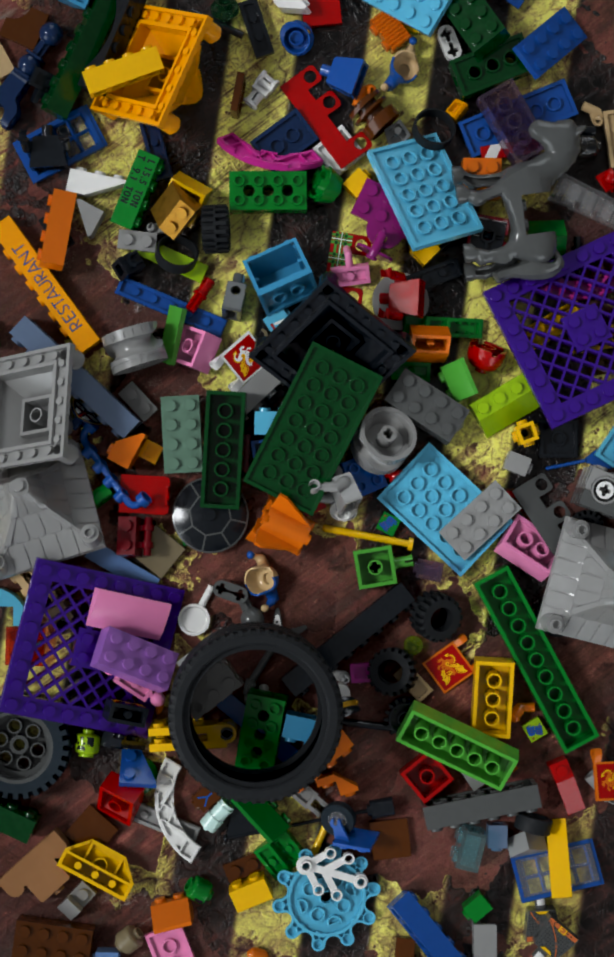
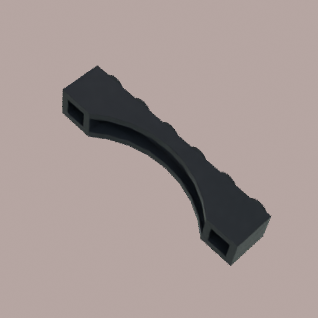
(124, 24)

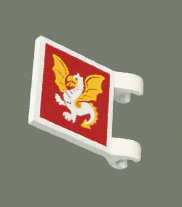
(238, 361)

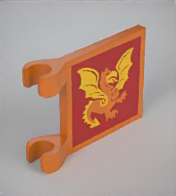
(449, 665)
(603, 776)

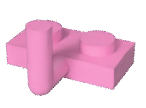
(351, 273)

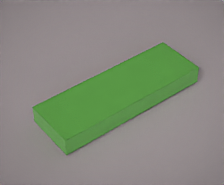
(173, 332)

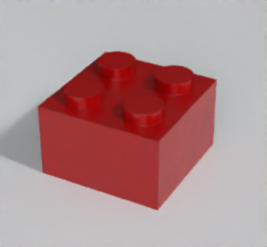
(426, 776)

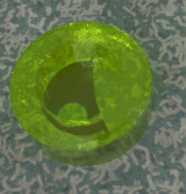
(413, 644)

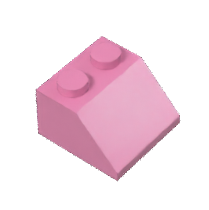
(197, 349)

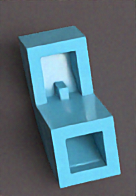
(11, 599)

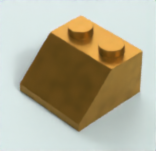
(174, 210)

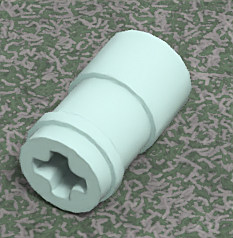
(216, 815)

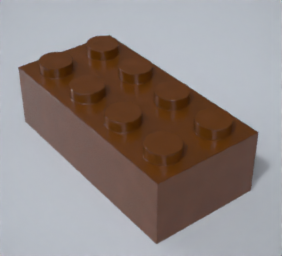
(52, 938)

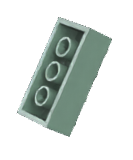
(182, 434)

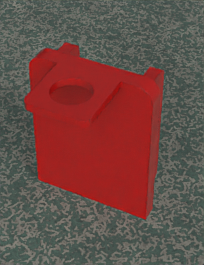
(155, 486)

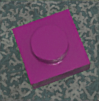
(359, 672)

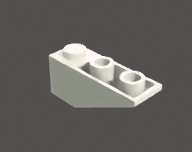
(92, 184)

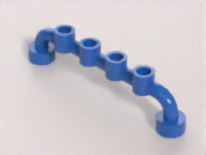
(111, 480)

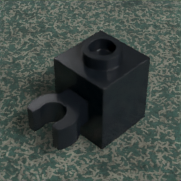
(128, 265)

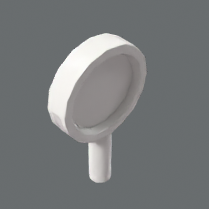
(194, 617)

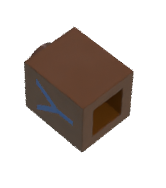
(204, 799)

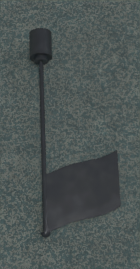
(241, 827)

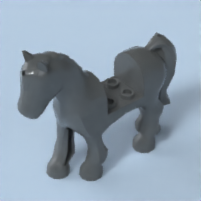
(523, 254)

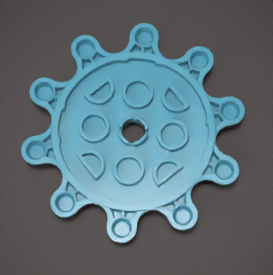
(329, 917)

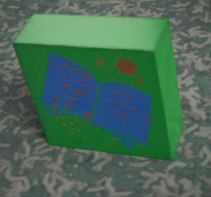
(388, 523)

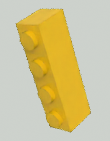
(123, 72)

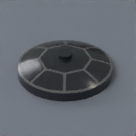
(207, 528)

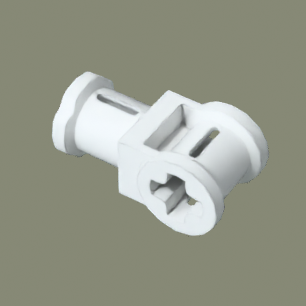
(262, 88)

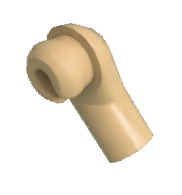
(594, 112)

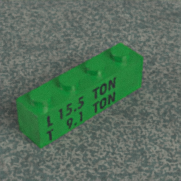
(137, 190)

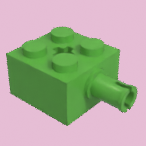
(388, 566)

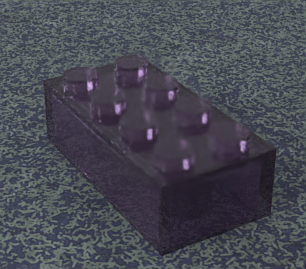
(509, 121)

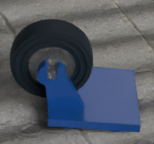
(339, 820)

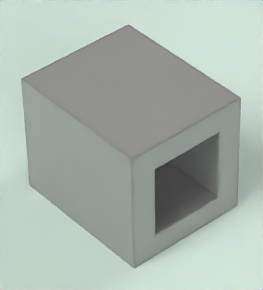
(517, 464)

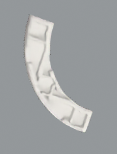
(166, 813)

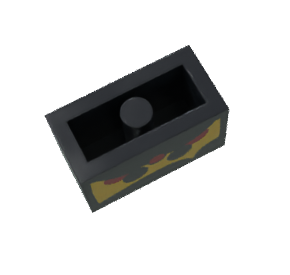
(125, 712)

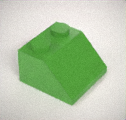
(457, 380)

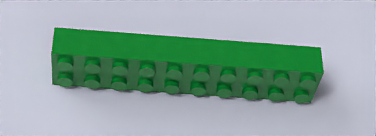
(535, 659)

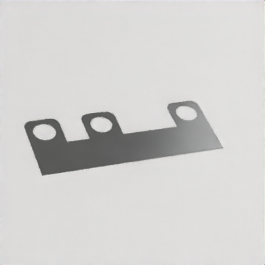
(541, 517)

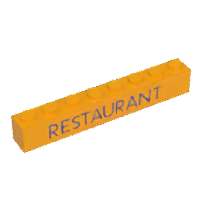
(47, 287)

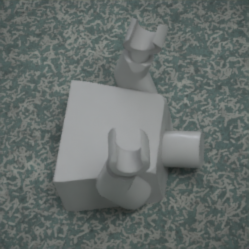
(341, 490)

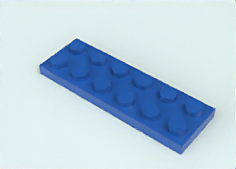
(546, 103)

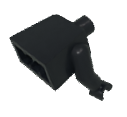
(48, 150)

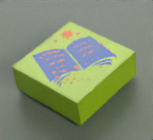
(534, 729)

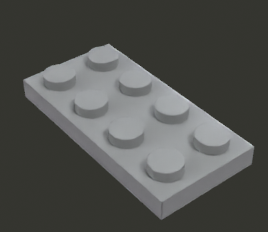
(480, 520)

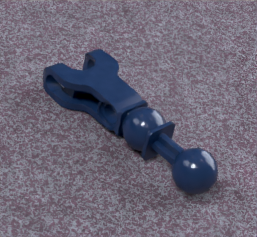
(16, 84)

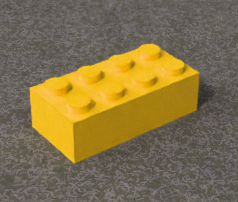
(492, 695)

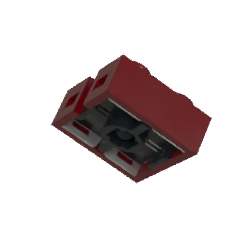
(493, 233)

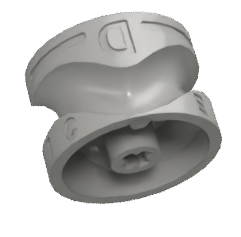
(134, 348)
(383, 440)

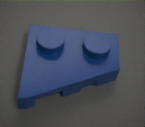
(135, 770)

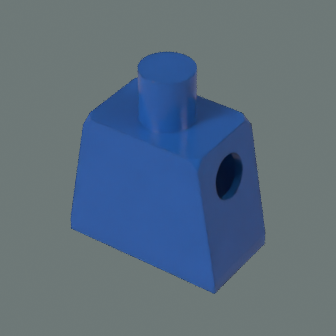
(345, 75)

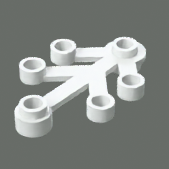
(328, 871)

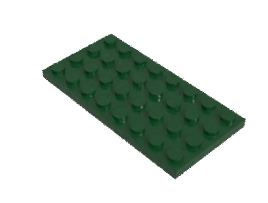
(313, 426)

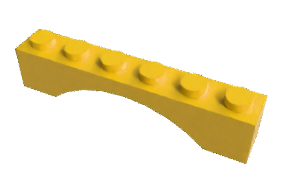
(354, 185)

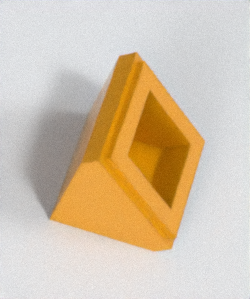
(457, 110)

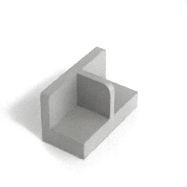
(484, 939)

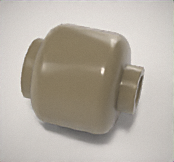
(129, 939)

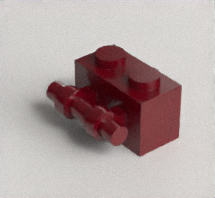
(130, 536)

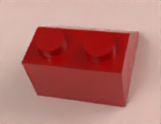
(118, 801)

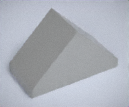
(91, 217)
(526, 844)

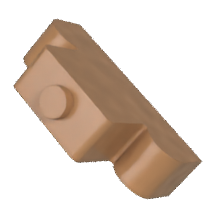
(39, 869)

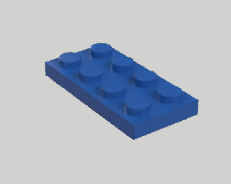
(549, 43)

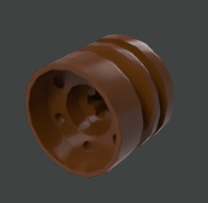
(374, 114)

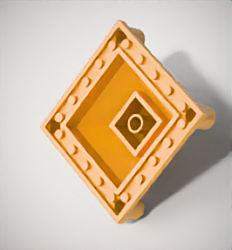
(178, 41)

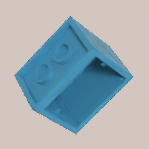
(280, 276)

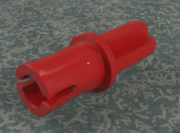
(200, 294)

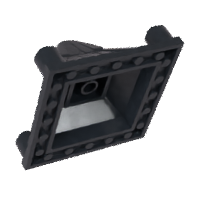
(338, 323)

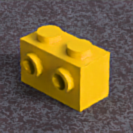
(250, 891)

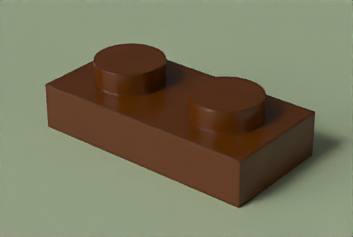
(242, 867)

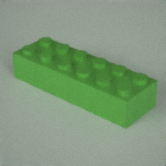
(457, 745)

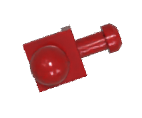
(606, 180)

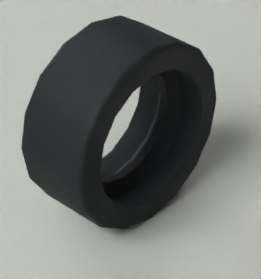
(533, 823)

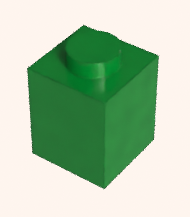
(476, 906)

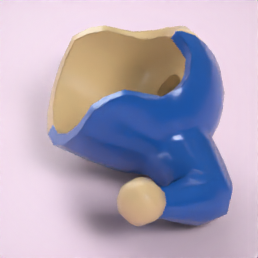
(403, 67)
(262, 580)

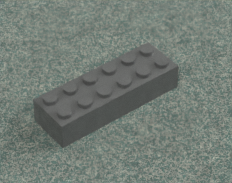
(481, 804)

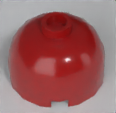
(485, 356)

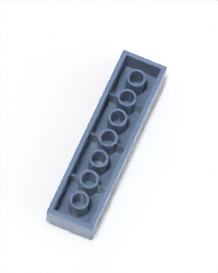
(83, 385)

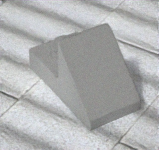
(77, 899)

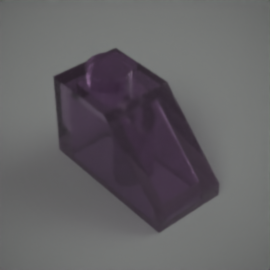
(428, 569)

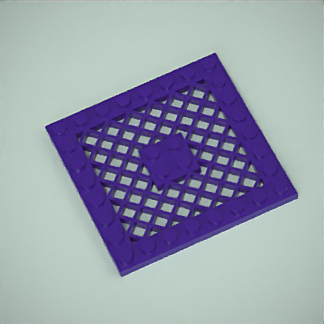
(584, 329)
(85, 641)

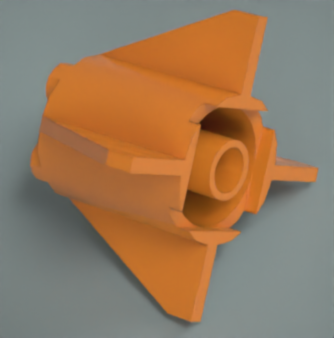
(281, 526)

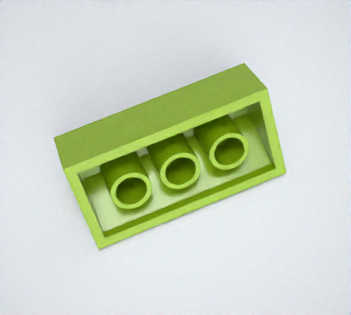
(504, 405)

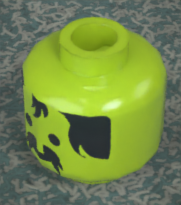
(87, 743)

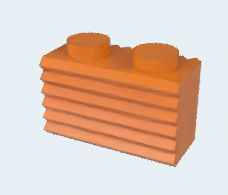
(390, 31)

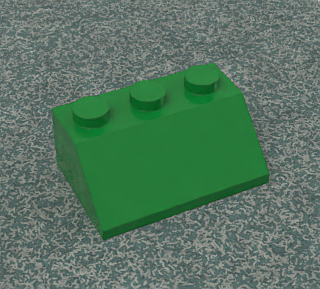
(266, 819)

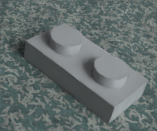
(137, 240)
(138, 401)

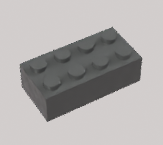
(426, 406)

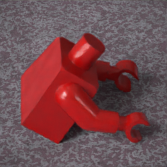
(404, 297)

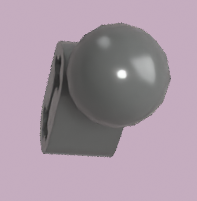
(249, 613)

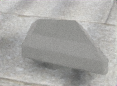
(396, 133)

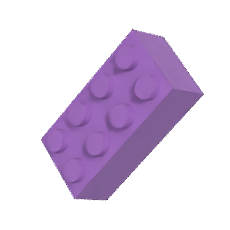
(134, 659)

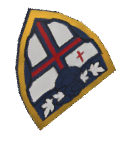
(83, 415)

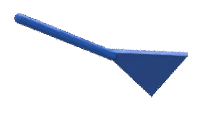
(590, 459)

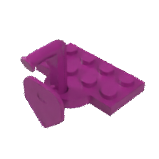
(382, 223)

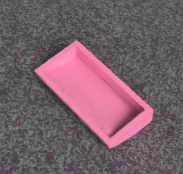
(128, 613)

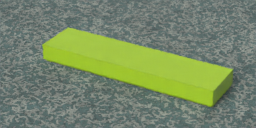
(196, 274)

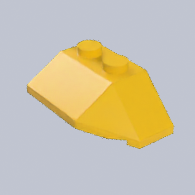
(99, 867)

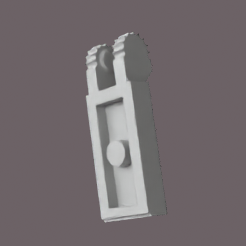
(306, 797)

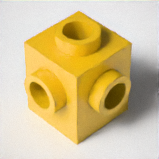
(532, 430)

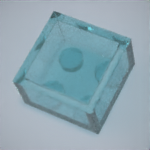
(468, 847)

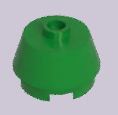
(325, 185)

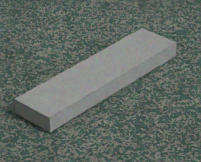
(147, 816)

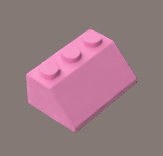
(525, 548)

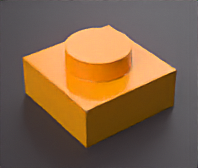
(151, 451)

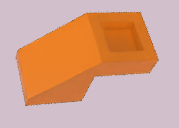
(345, 786)

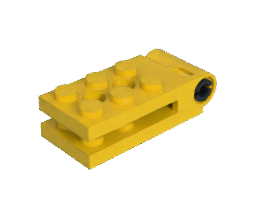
(216, 734)

